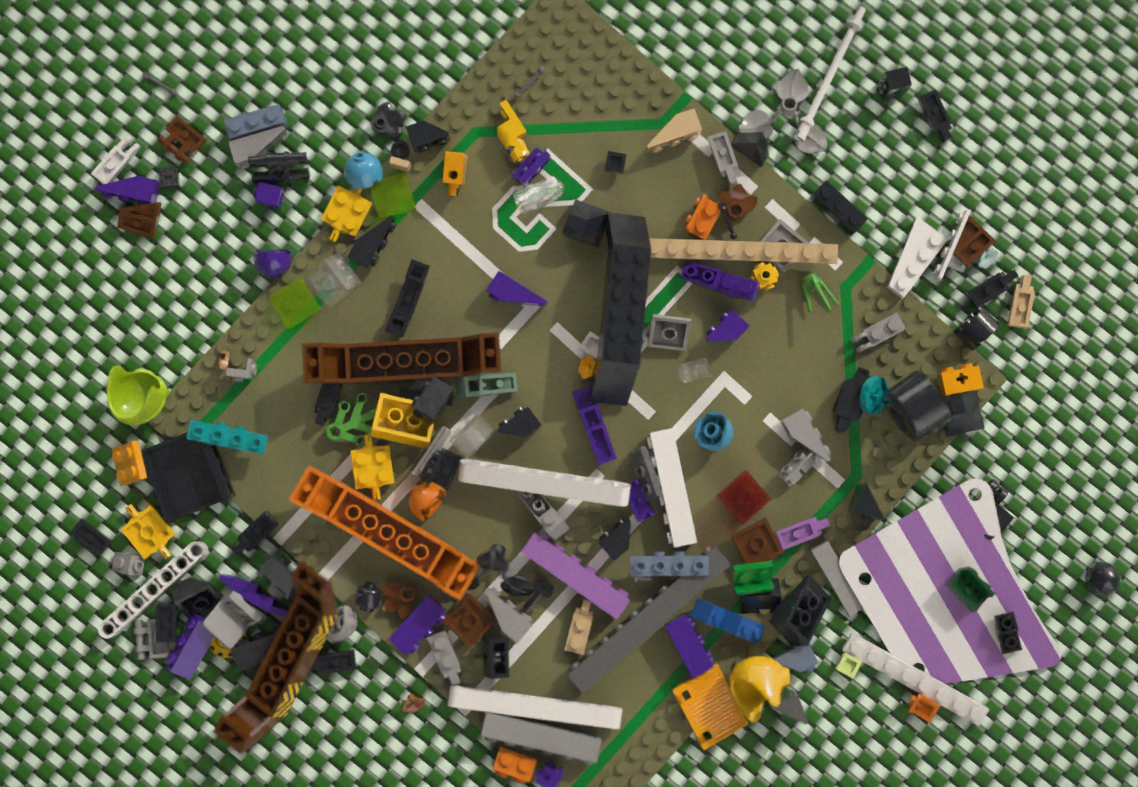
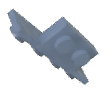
(669, 565)

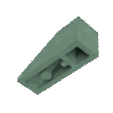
(485, 385)

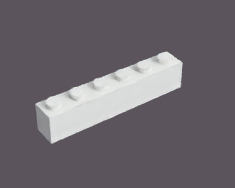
(673, 488)

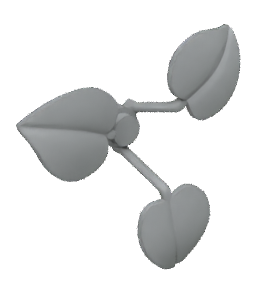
(791, 90)

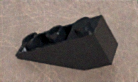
(368, 246)
(252, 651)

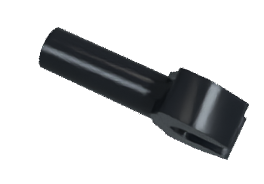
(538, 595)

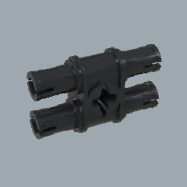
(279, 167)

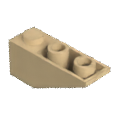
(680, 127)

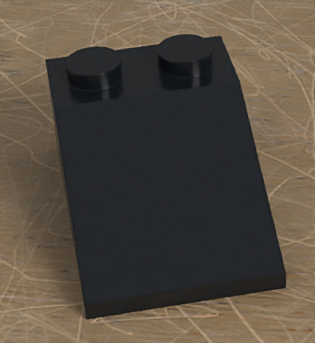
(801, 612)

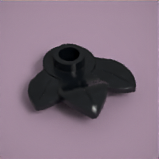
(391, 119)

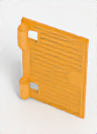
(710, 707)

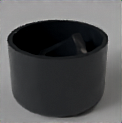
(916, 407)

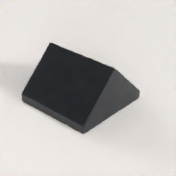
(864, 503)
(761, 601)

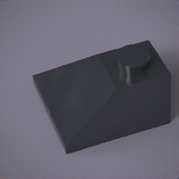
(585, 223)
(964, 413)
(195, 597)

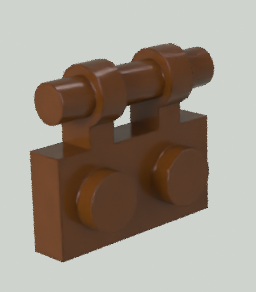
(186, 135)

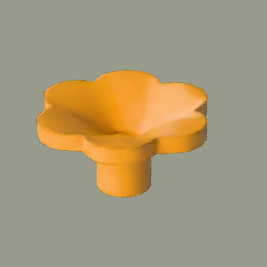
(587, 367)

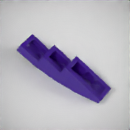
(594, 426)
(250, 592)

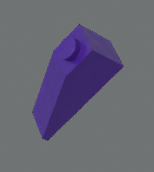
(510, 291)

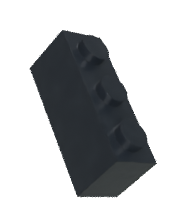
(838, 208)

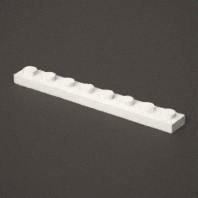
(915, 679)

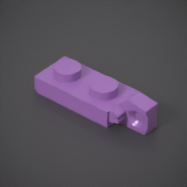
(800, 532)

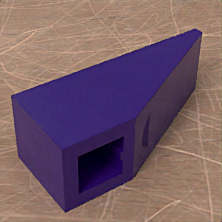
(134, 188)

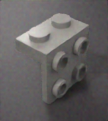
(230, 619)

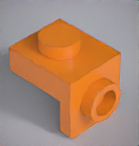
(923, 707)

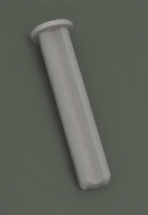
(427, 457)

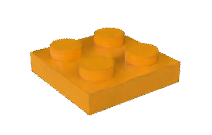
(129, 463)

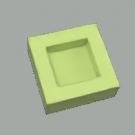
(848, 665)

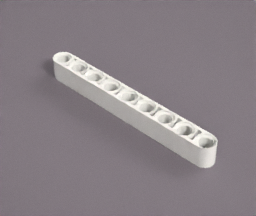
(544, 482)
(535, 707)

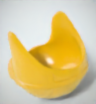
(755, 681)

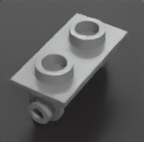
(802, 460)

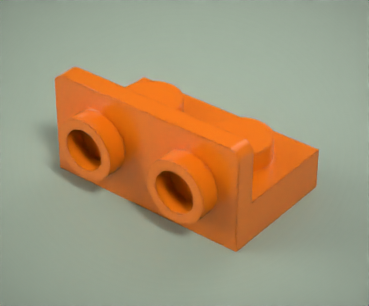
(703, 218)

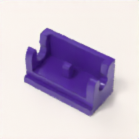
(641, 508)
(551, 776)

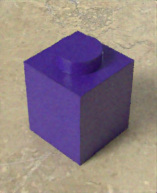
(269, 195)

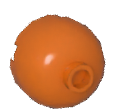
(425, 499)

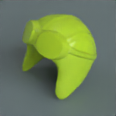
(135, 395)

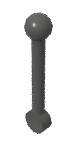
(146, 75)
(518, 93)

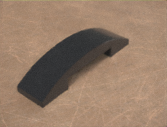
(408, 298)

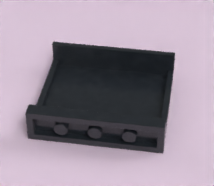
(186, 476)

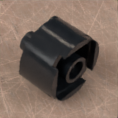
(976, 328)

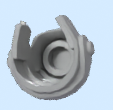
(344, 625)

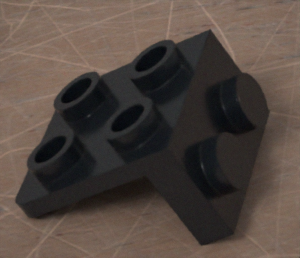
(444, 468)

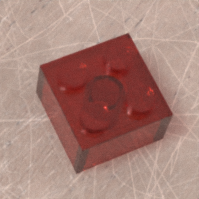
(743, 497)

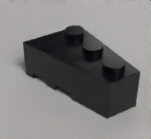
(279, 573)

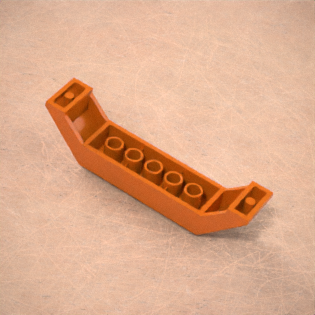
(385, 531)

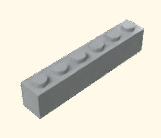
(541, 736)

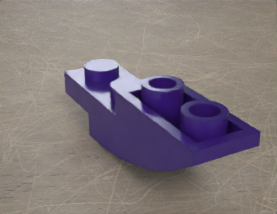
(720, 282)

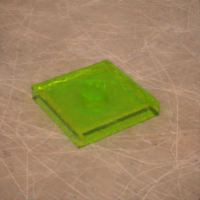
(392, 196)
(294, 303)

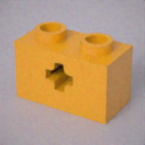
(971, 380)

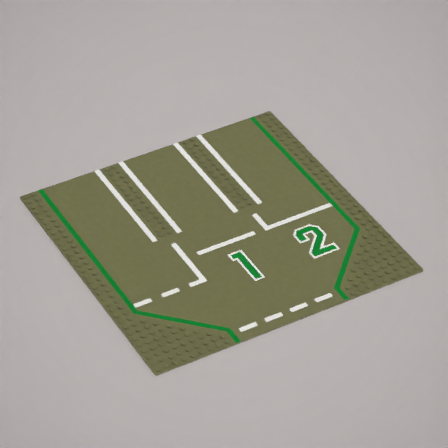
(588, 102)

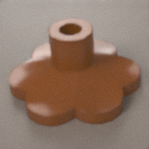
(412, 704)

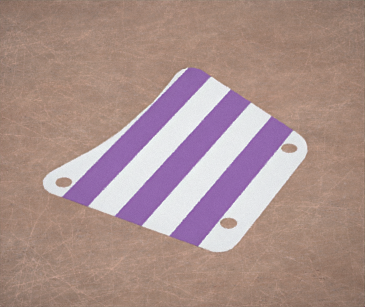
(918, 611)

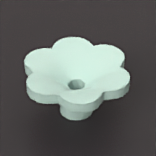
(988, 258)

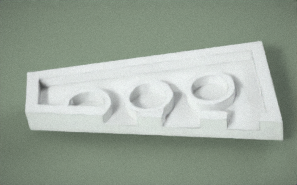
(918, 252)

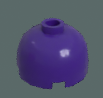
(272, 262)

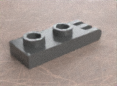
(645, 473)

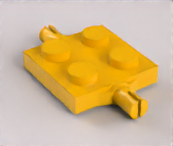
(346, 212)
(372, 466)
(148, 531)

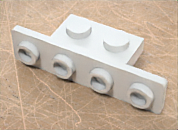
(948, 252)

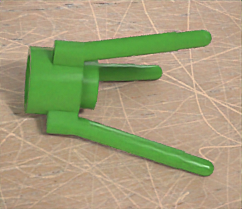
(814, 283)

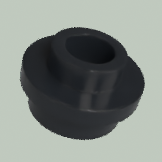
(400, 144)

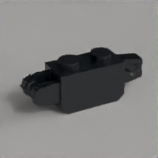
(847, 404)

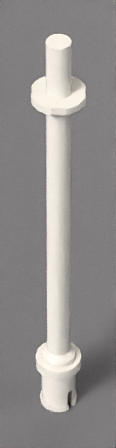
(807, 121)

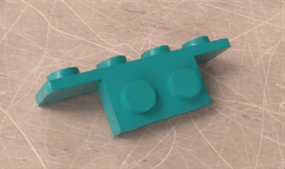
(227, 437)

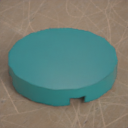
(872, 394)

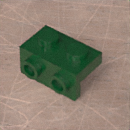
(970, 588)

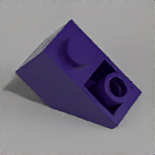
(729, 329)

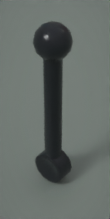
(722, 205)

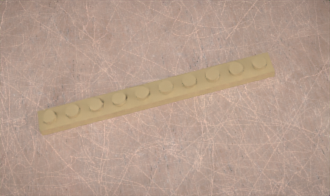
(744, 251)

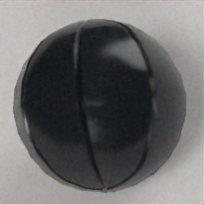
(1102, 578)

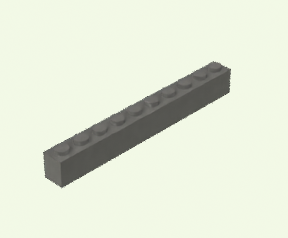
(643, 623)

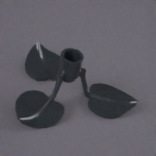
(495, 561)

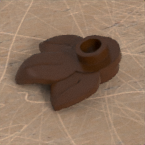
(737, 200)
(397, 600)

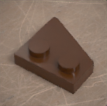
(140, 219)
(972, 243)

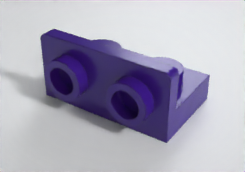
(531, 166)

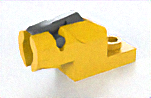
(510, 135)

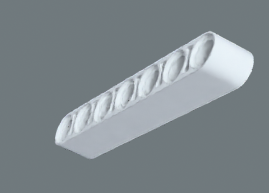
(144, 592)

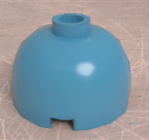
(363, 170)
(714, 431)

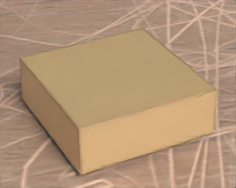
(400, 164)

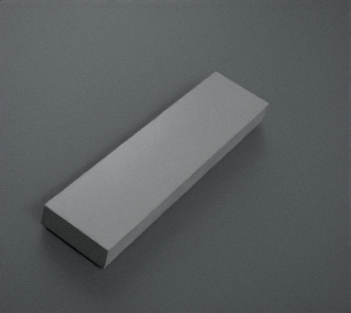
(830, 567)

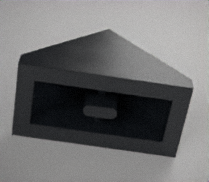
(752, 146)

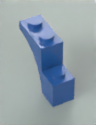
(727, 621)

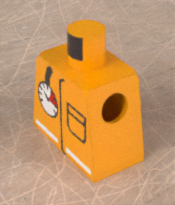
(454, 162)

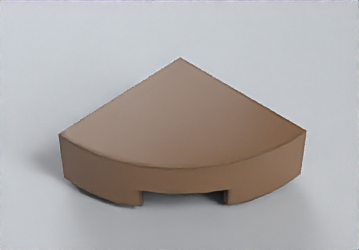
(223, 360)

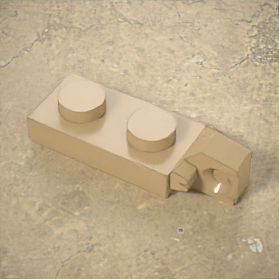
(1021, 303)
(579, 629)

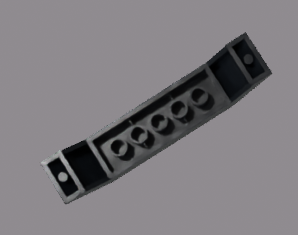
(622, 309)

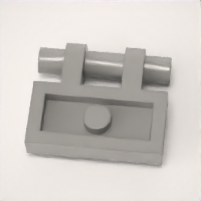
(156, 650)

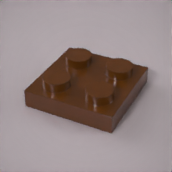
(757, 542)
(470, 620)

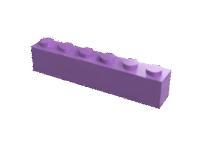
(575, 575)

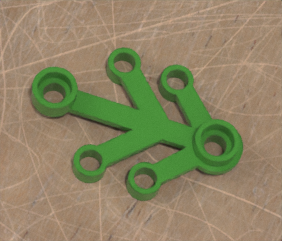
(355, 422)

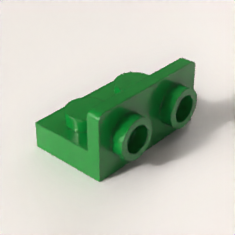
(752, 578)

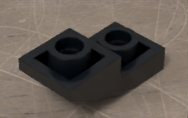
(1007, 632)

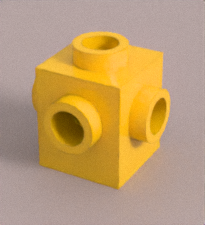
(772, 273)

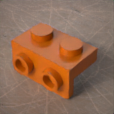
(514, 765)

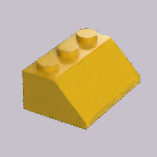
(397, 423)

